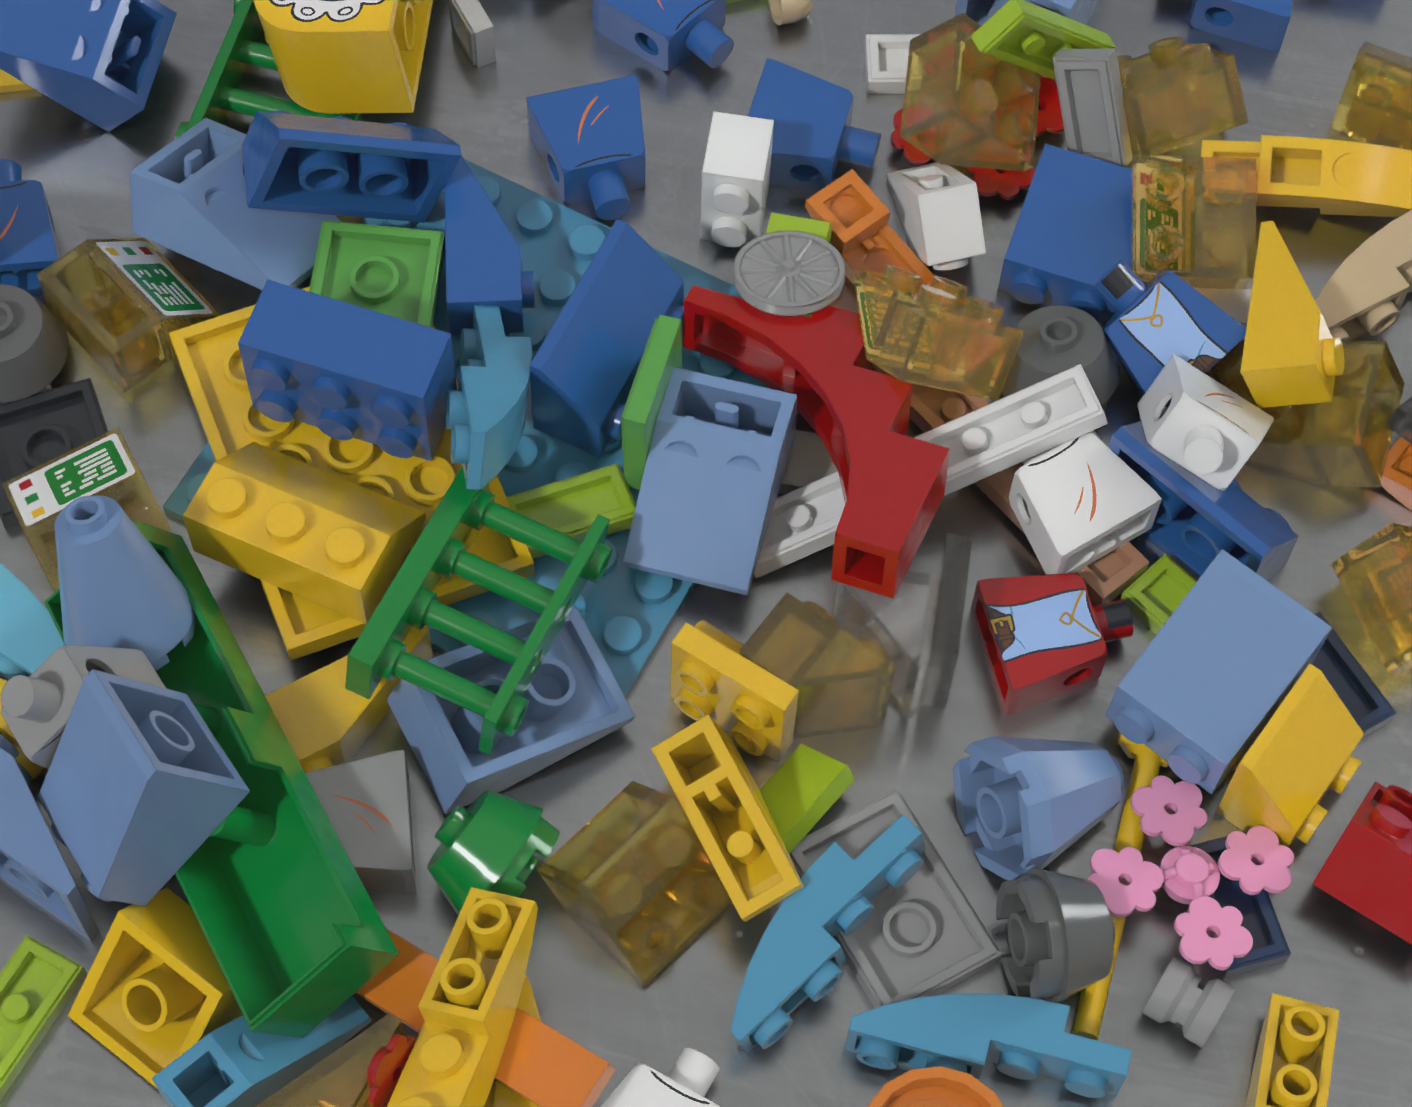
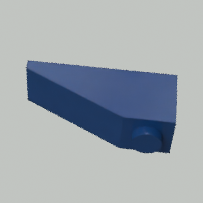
(481, 257)

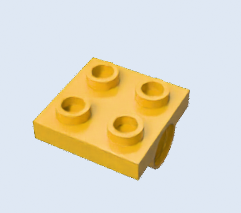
(735, 692)

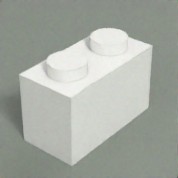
(735, 179)

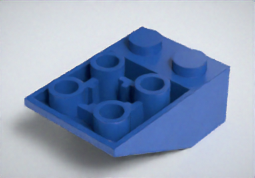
(86, 52)

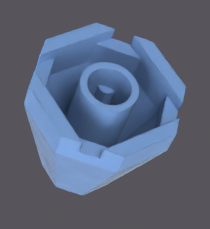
(1032, 798)

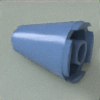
(117, 584)

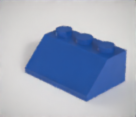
(345, 166)
(599, 340)
(1202, 520)

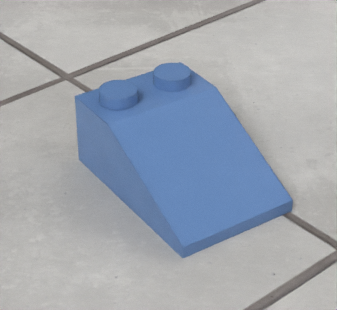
(568, 708)
(30, 853)

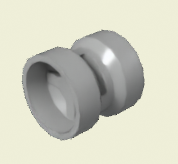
(1188, 1000)

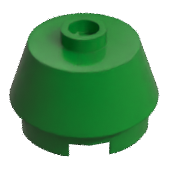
(490, 847)

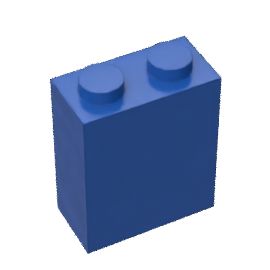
(1070, 233)

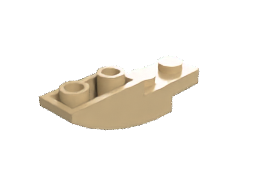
(1370, 283)

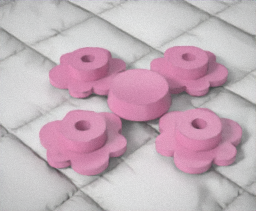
(1191, 873)

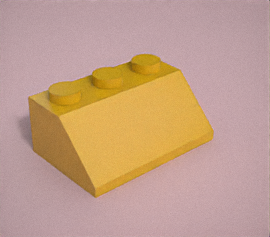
(301, 529)

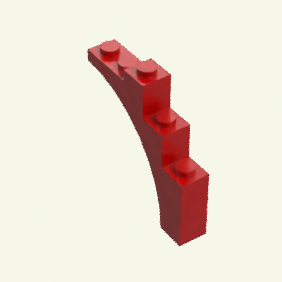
(860, 415)

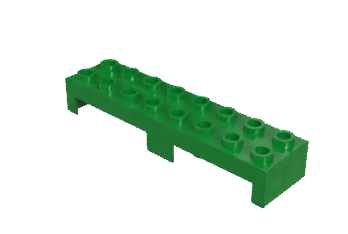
(273, 875)

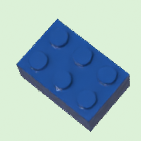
(348, 370)

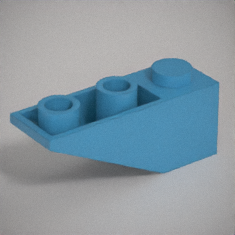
(246, 1066)

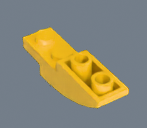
(1325, 174)
(469, 1004)
(1293, 1055)

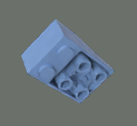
(197, 205)
(711, 480)

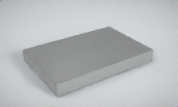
(918, 934)

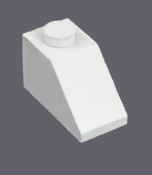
(938, 214)

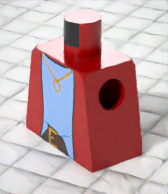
(1044, 635)

